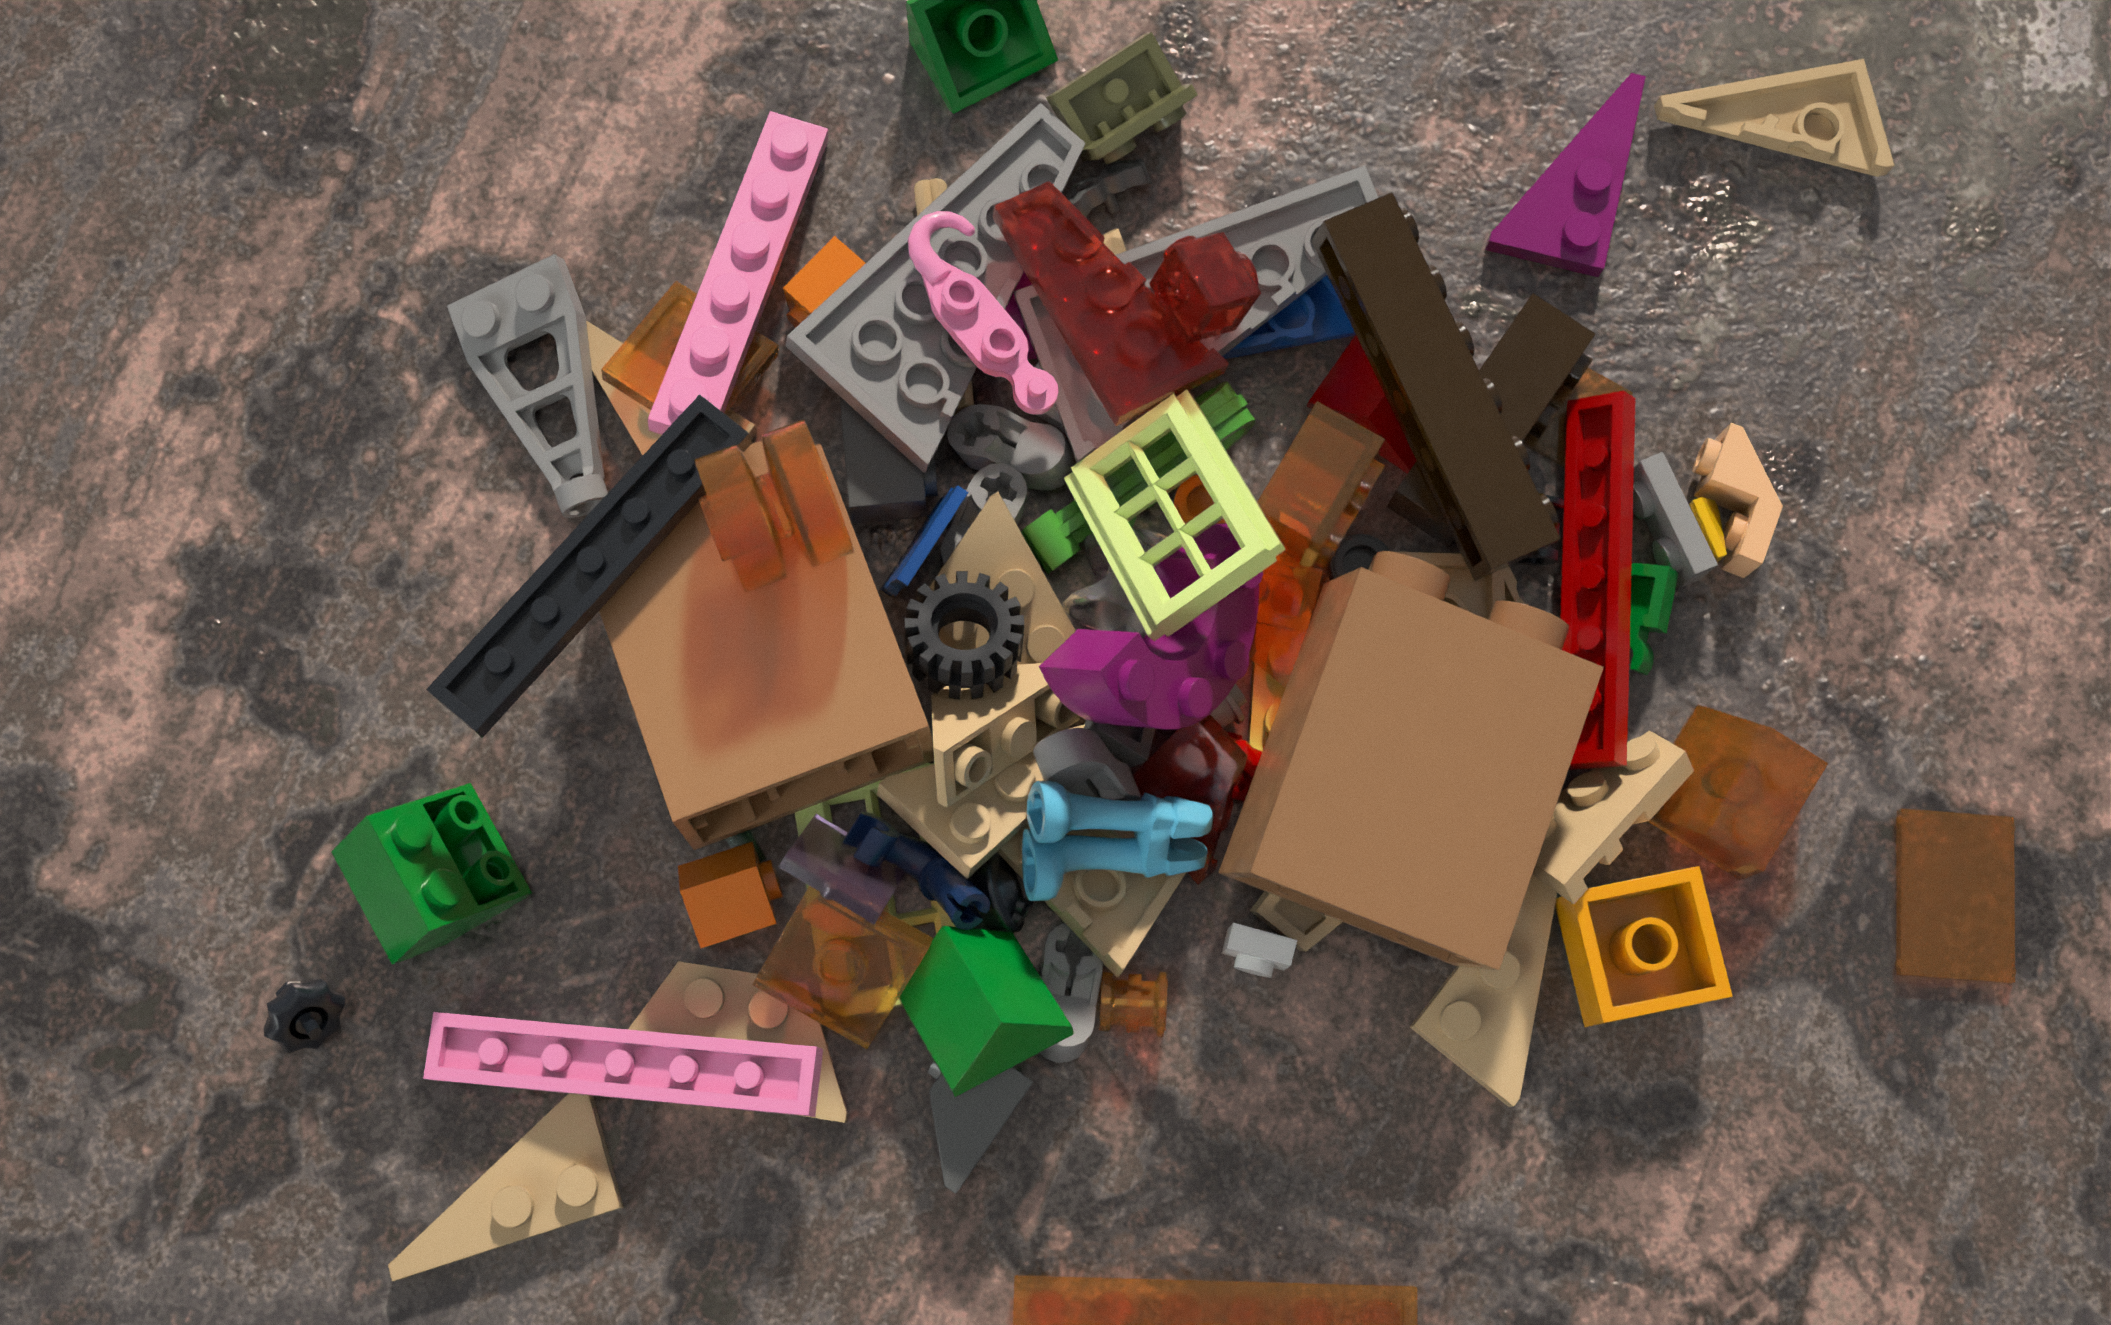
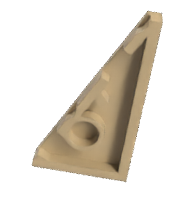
(1806, 113)
(1488, 1015)
(539, 1185)

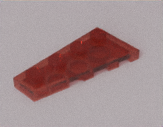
(1101, 306)

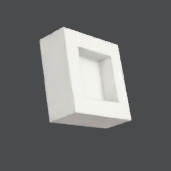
(1258, 950)

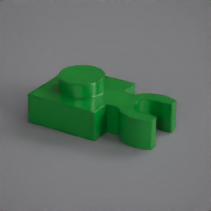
(1651, 608)

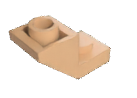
(1738, 482)

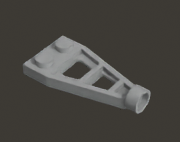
(510, 315)

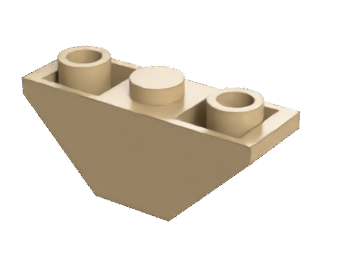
(991, 732)

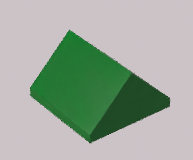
(978, 45)
(980, 1006)

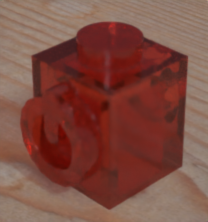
(1205, 286)

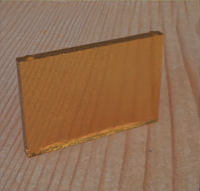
(1955, 896)

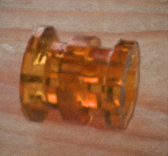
(1134, 1003)

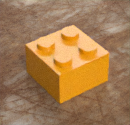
(1643, 947)

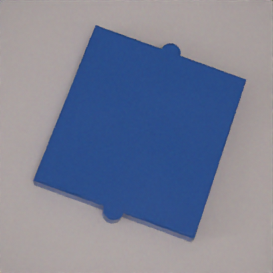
(924, 541)

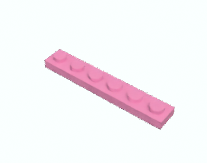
(742, 269)
(624, 1064)

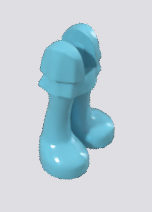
(1159, 843)

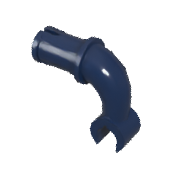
(917, 858)

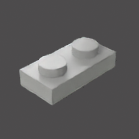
(1670, 521)

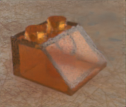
(1741, 790)

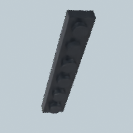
(584, 570)

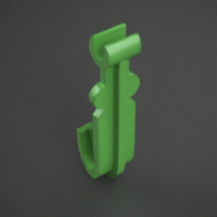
(1056, 536)

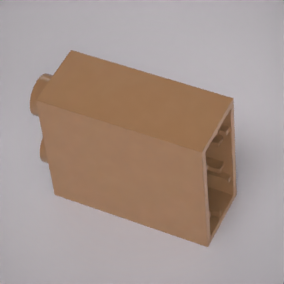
(761, 692)
(1414, 762)

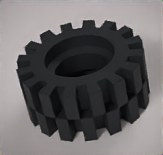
(963, 603)

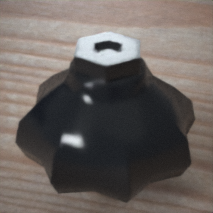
(303, 1015)

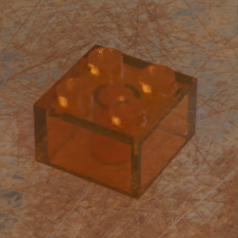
(1317, 483)

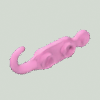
(977, 318)

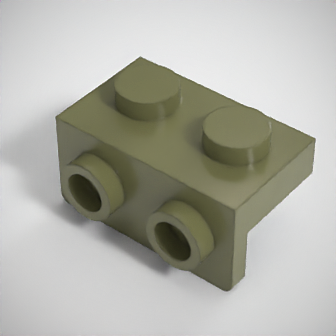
(1122, 99)

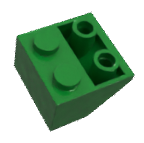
(429, 871)

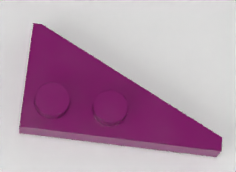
(1574, 203)

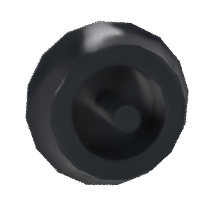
(1005, 895)

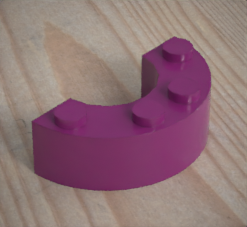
(1167, 680)

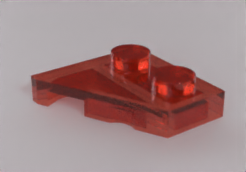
(1202, 767)

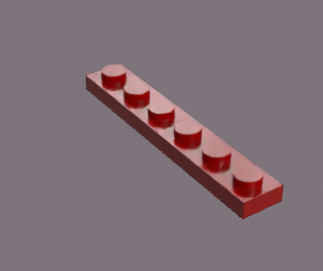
(1600, 564)

